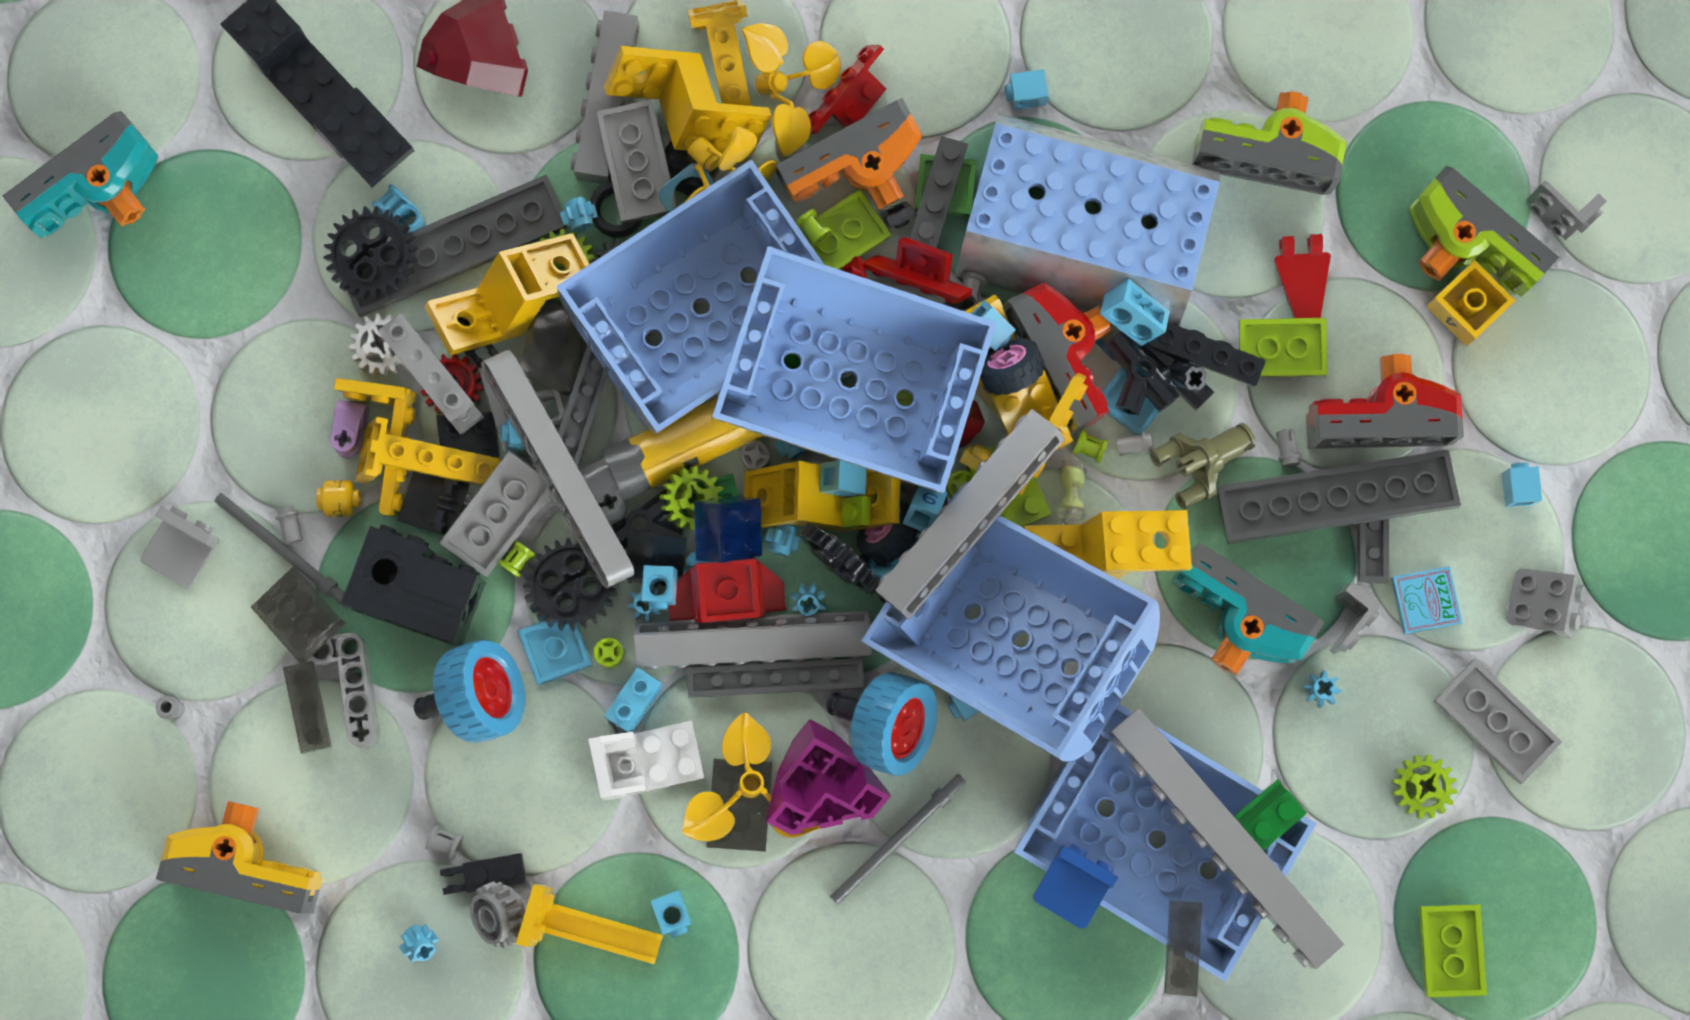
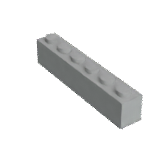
(613, 32)

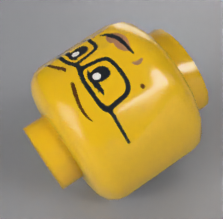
(338, 498)

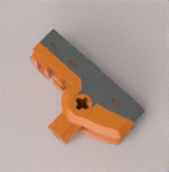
(880, 138)

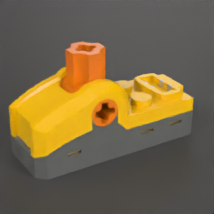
(205, 862)

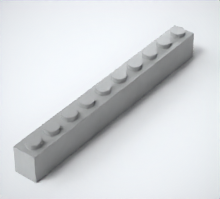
(1226, 839)

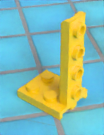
(724, 46)
(402, 417)
(382, 449)
(975, 455)
(585, 928)

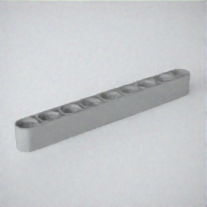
(557, 469)

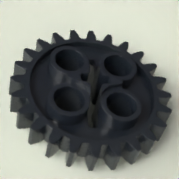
(384, 273)
(840, 559)
(556, 564)

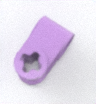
(350, 422)

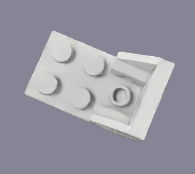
(646, 760)

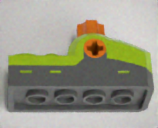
(1286, 153)
(1467, 225)

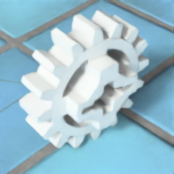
(371, 349)

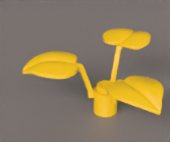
(822, 63)
(739, 148)
(706, 813)

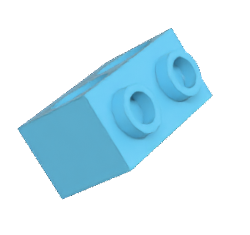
(1134, 312)
(634, 700)

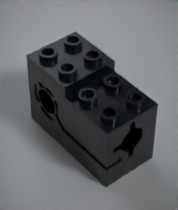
(413, 587)

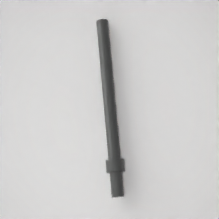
(325, 585)
(939, 799)

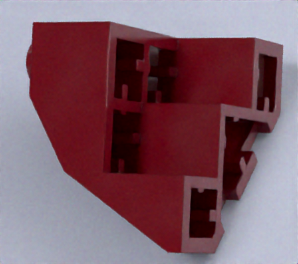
(475, 48)

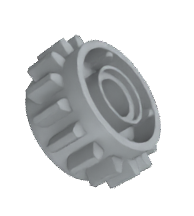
(497, 914)

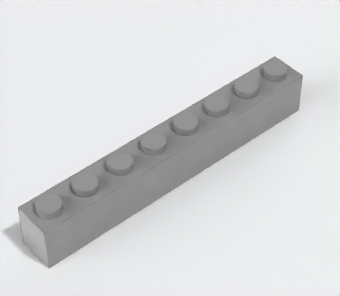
(970, 513)
(751, 639)

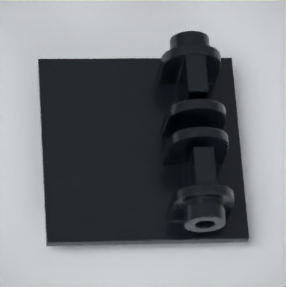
(478, 439)
(433, 502)
(655, 550)

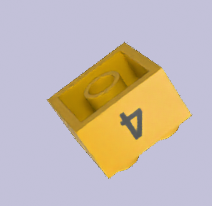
(1470, 303)

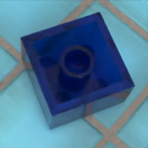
(728, 529)

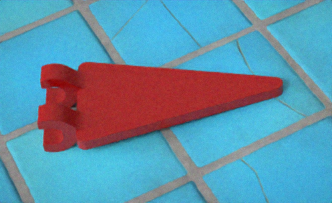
(1303, 275)

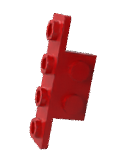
(853, 94)
(921, 268)

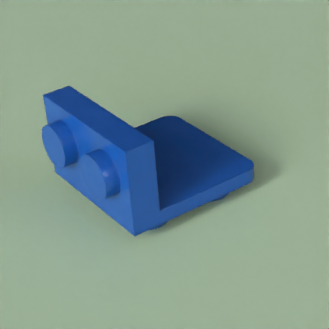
(1074, 885)

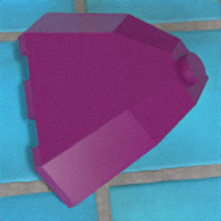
(822, 784)

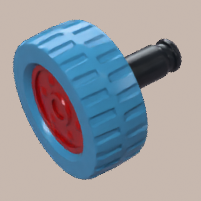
(475, 692)
(889, 722)

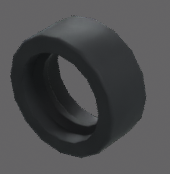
(605, 228)

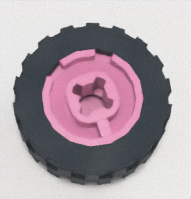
(1012, 367)
(887, 542)

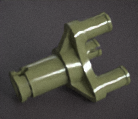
(1203, 459)

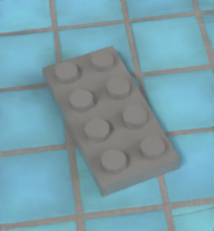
(635, 159)
(497, 514)
(1497, 721)

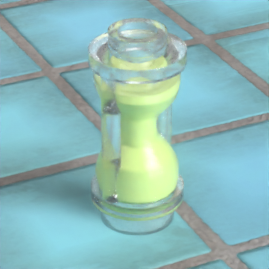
(1072, 479)

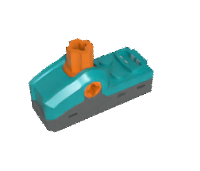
(97, 169)
(1276, 625)

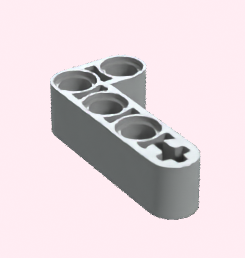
(350, 692)

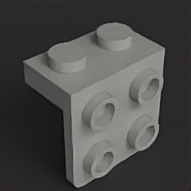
(1560, 213)
(179, 547)
(1358, 600)
(1546, 601)

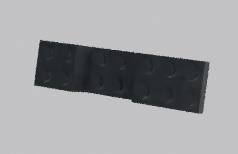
(317, 89)

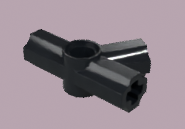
(1182, 375)
(1135, 387)
(655, 517)

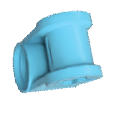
(400, 205)

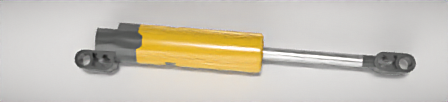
(686, 443)

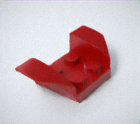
(727, 592)

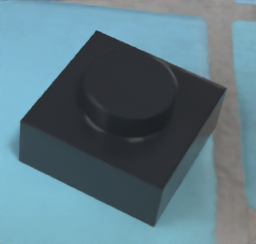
(898, 215)

